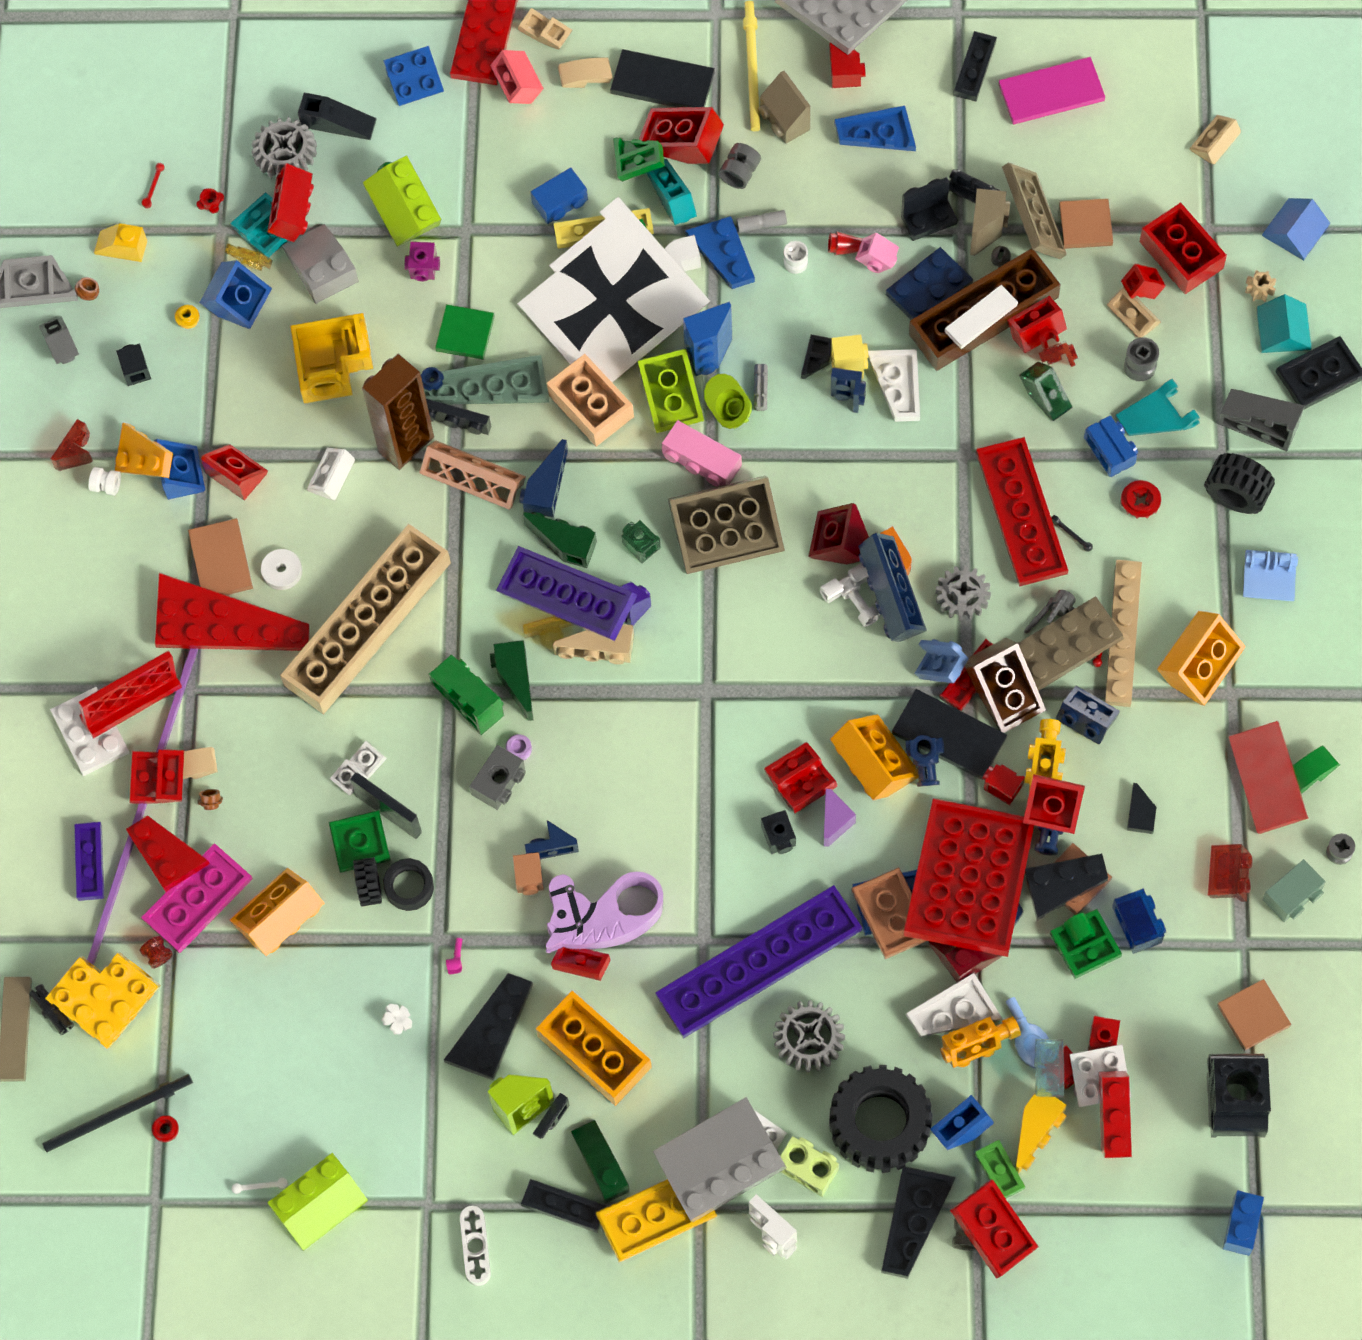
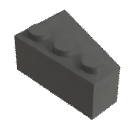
(1261, 417)

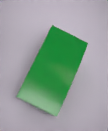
(1314, 767)

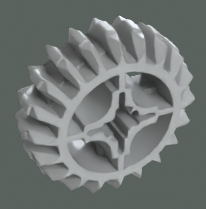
(287, 137)
(800, 1028)

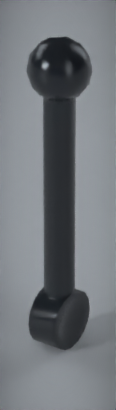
(1087, 546)

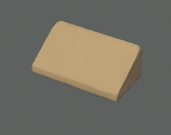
(1216, 139)
(1133, 313)

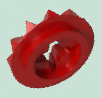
(1141, 488)

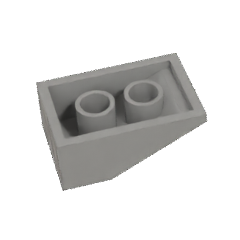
(321, 263)

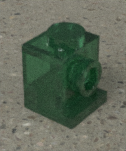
(643, 547)

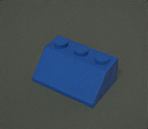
(708, 338)

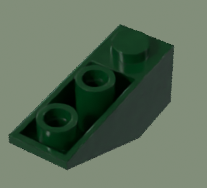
(567, 541)

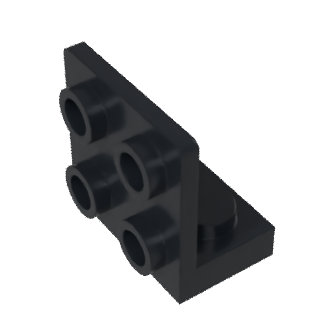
(927, 209)

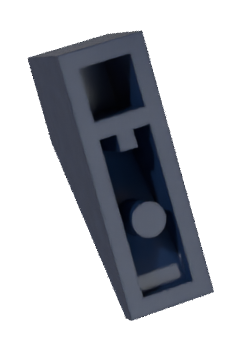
(545, 483)

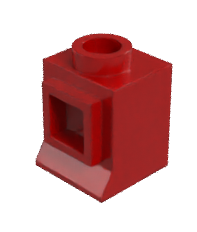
(1003, 783)

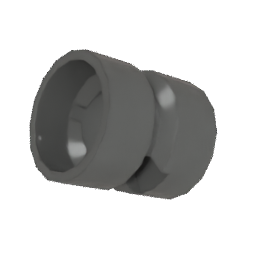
(739, 166)
(1141, 359)

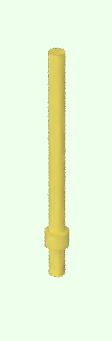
(750, 26)

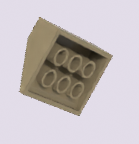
(726, 524)

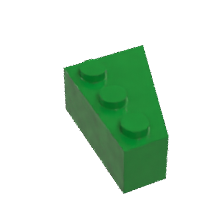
(467, 693)

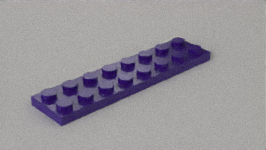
(758, 961)

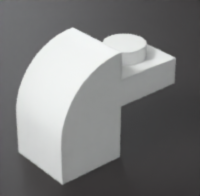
(685, 253)

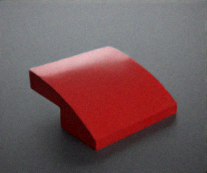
(156, 776)
(800, 777)

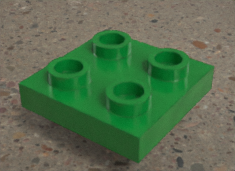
(1085, 943)

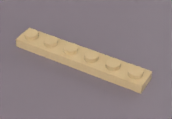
(1125, 616)

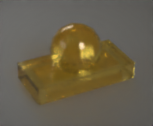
(548, 630)

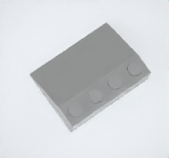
(719, 1159)

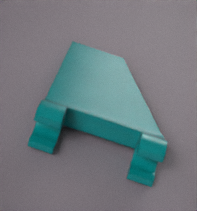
(1156, 414)

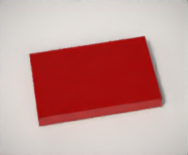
(994, 1228)

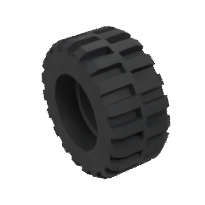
(886, 1084)

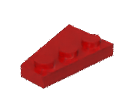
(165, 853)

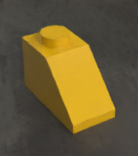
(122, 242)

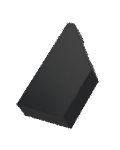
(817, 355)
(1141, 812)
(552, 1116)

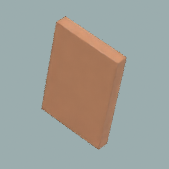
(221, 557)
(885, 908)

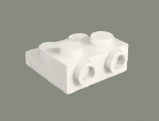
(776, 1232)

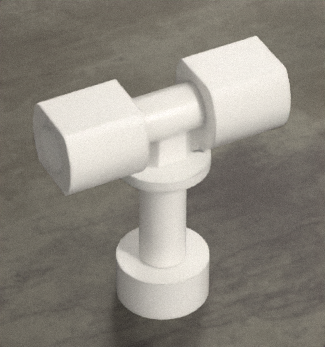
(849, 588)

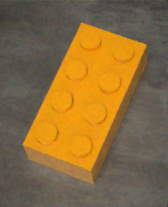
(593, 1048)

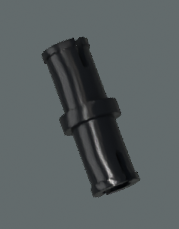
(50, 1010)

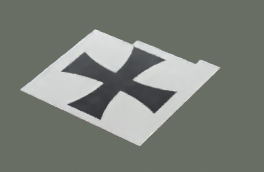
(613, 295)

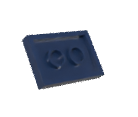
(928, 284)

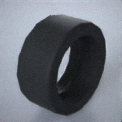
(408, 865)

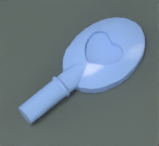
(1029, 1032)

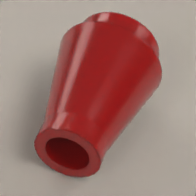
(842, 243)

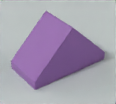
(837, 818)

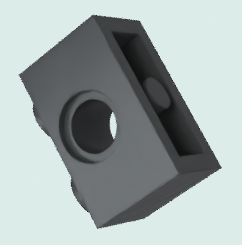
(499, 763)

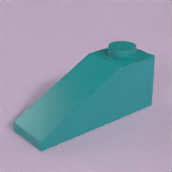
(673, 193)

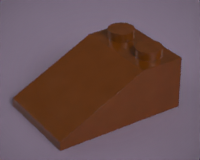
(1005, 684)

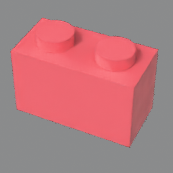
(516, 77)

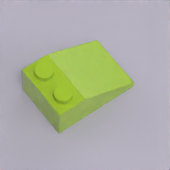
(670, 390)

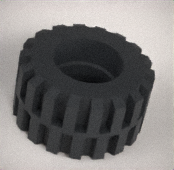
(1239, 483)

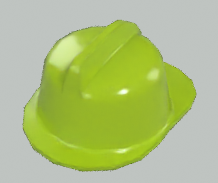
(727, 401)

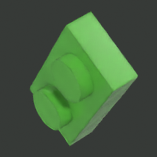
(1000, 1168)

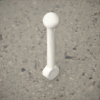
(282, 1183)

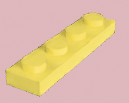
(572, 231)

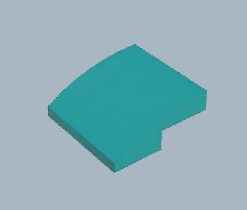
(253, 226)

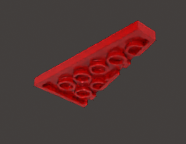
(209, 620)

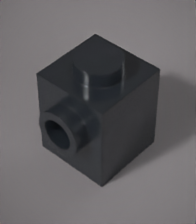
(778, 832)

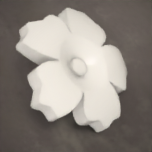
(397, 1018)

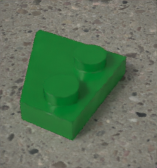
(637, 157)

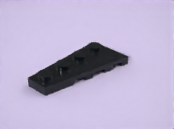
(489, 1034)

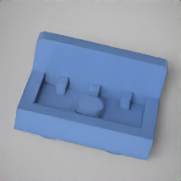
(941, 662)

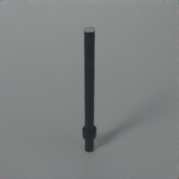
(165, 1090)

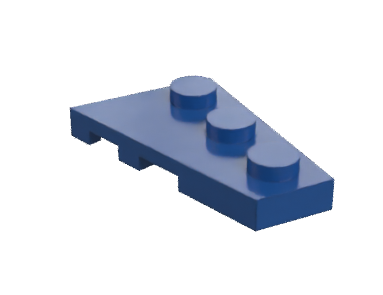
(877, 129)
(723, 248)

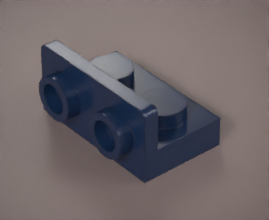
(848, 385)
(1087, 714)

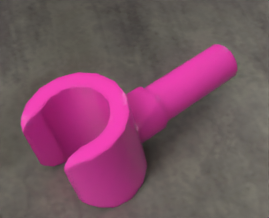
(454, 965)

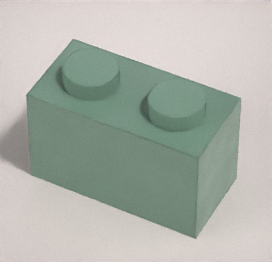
(1294, 891)

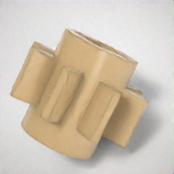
(1256, 290)

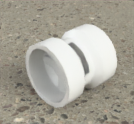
(795, 251)
(104, 481)

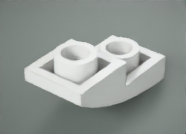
(364, 761)

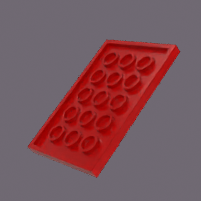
(969, 878)

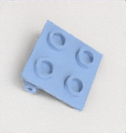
(1270, 575)

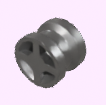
(1338, 854)

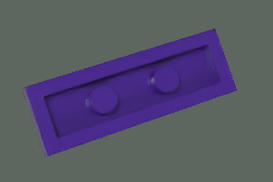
(89, 861)

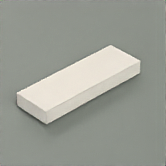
(981, 316)

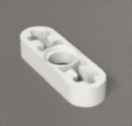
(466, 1227)

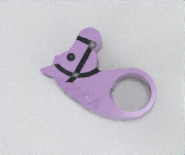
(600, 924)

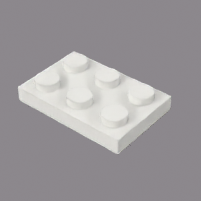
(88, 752)

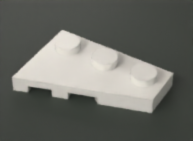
(953, 1008)

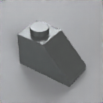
(59, 340)

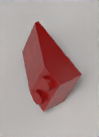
(684, 132)

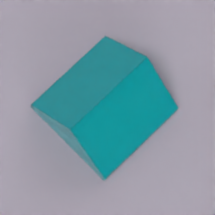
(1283, 325)

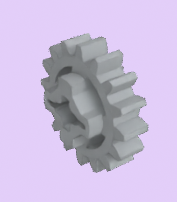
(951, 591)

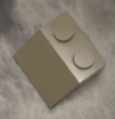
(785, 108)
(989, 218)

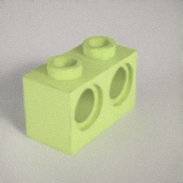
(803, 1171)

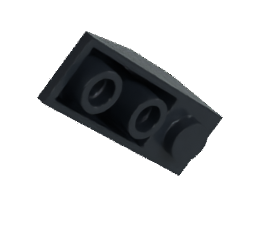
(334, 117)

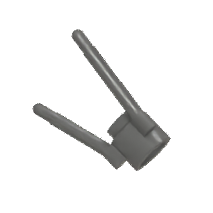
(1059, 605)

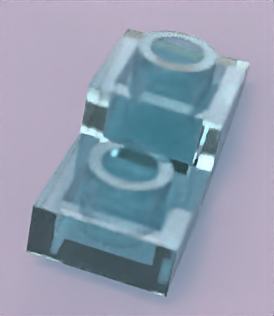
(1049, 1068)

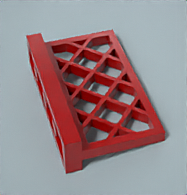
(129, 695)

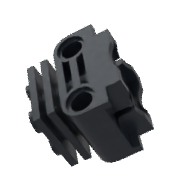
(1234, 1116)

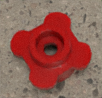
(210, 194)

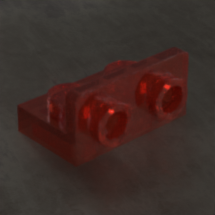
(1054, 353)
(1229, 872)

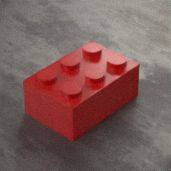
(1182, 248)

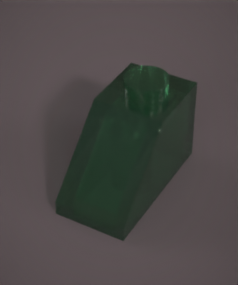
(1046, 390)

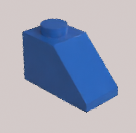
(962, 1124)

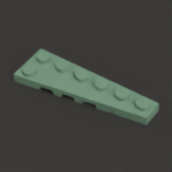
(494, 383)

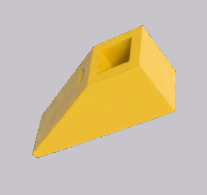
(1037, 1121)

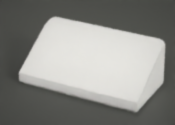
(331, 473)

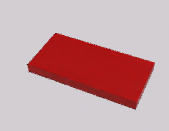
(1268, 777)

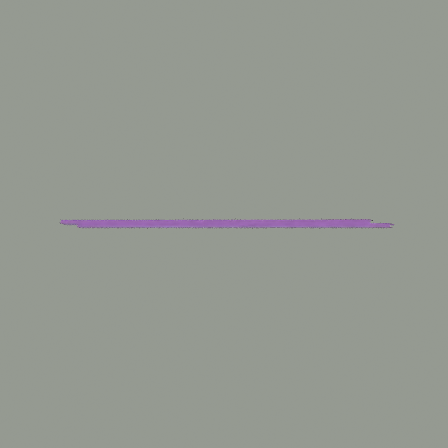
(140, 812)

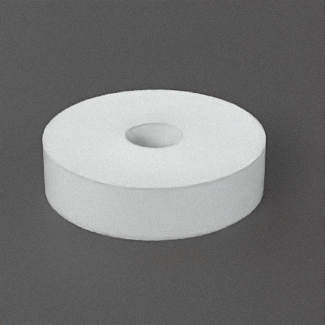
(285, 579)

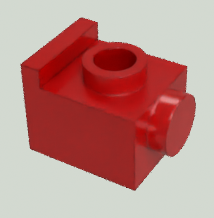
(1143, 282)

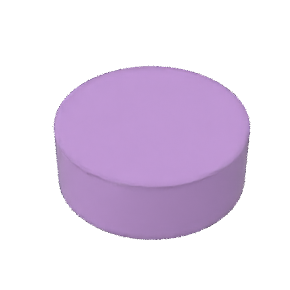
(519, 746)

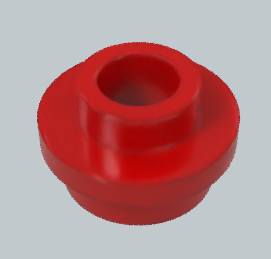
(162, 1121)

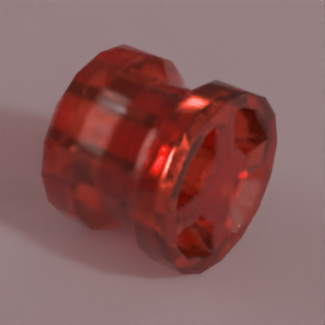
(156, 952)

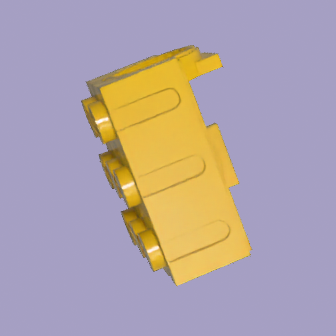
(328, 353)
(103, 1000)

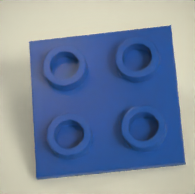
(413, 75)

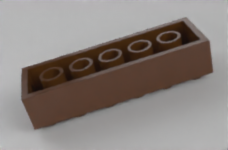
(1023, 277)
(398, 411)

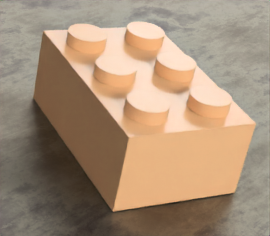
(590, 400)

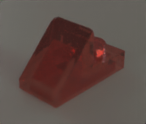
(69, 452)

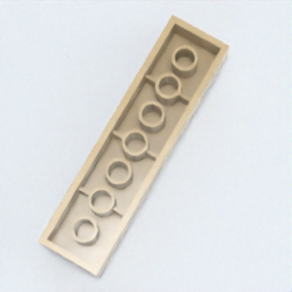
(365, 619)

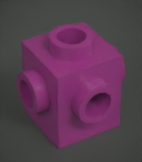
(422, 261)

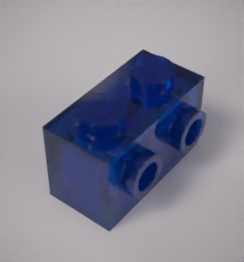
(1139, 921)

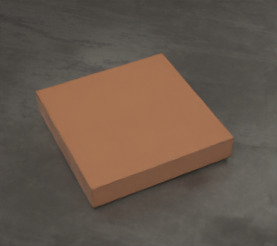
(1086, 223)
(1254, 1014)

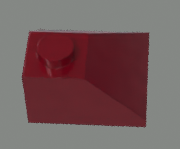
(838, 535)
(962, 961)

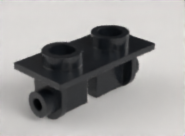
(966, 185)

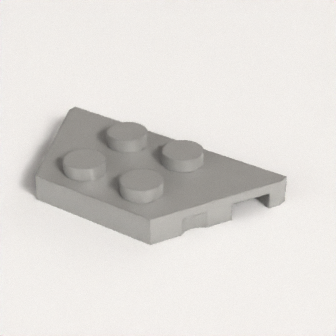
(33, 282)

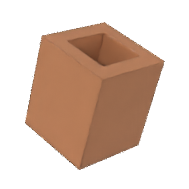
(528, 873)

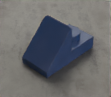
(558, 844)

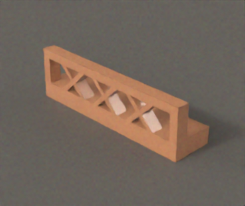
(477, 467)

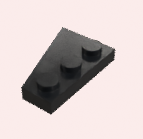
(1063, 881)

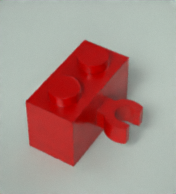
(1037, 324)

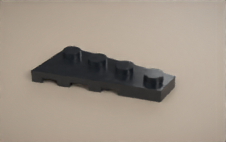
(914, 1214)

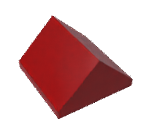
(233, 470)
(1053, 804)

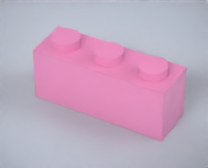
(701, 454)

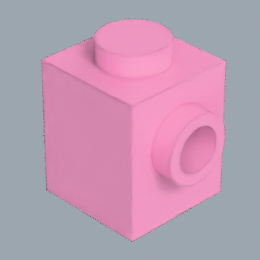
(877, 253)

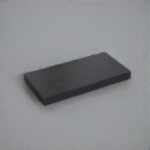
(661, 80)
(966, 740)

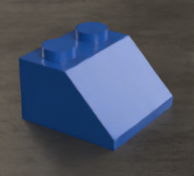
(235, 294)

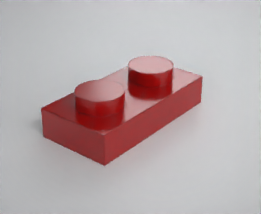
(581, 962)

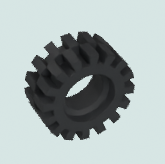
(367, 881)

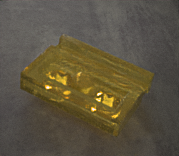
(250, 258)

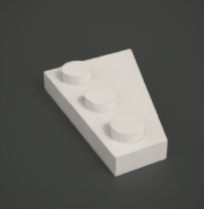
(898, 381)

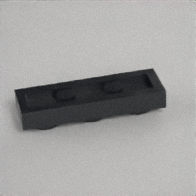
(975, 66)
(458, 417)
(562, 1205)

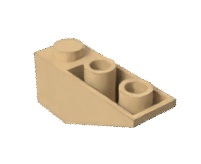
(596, 647)

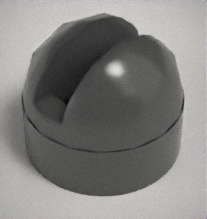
(1005, 259)

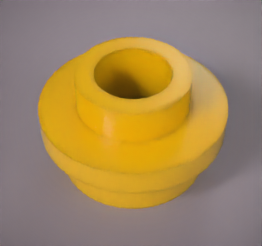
(189, 322)

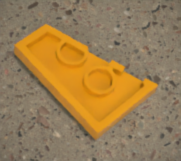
(141, 455)

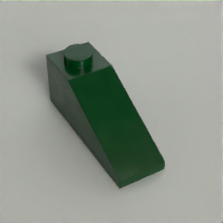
(512, 670)
(600, 1161)

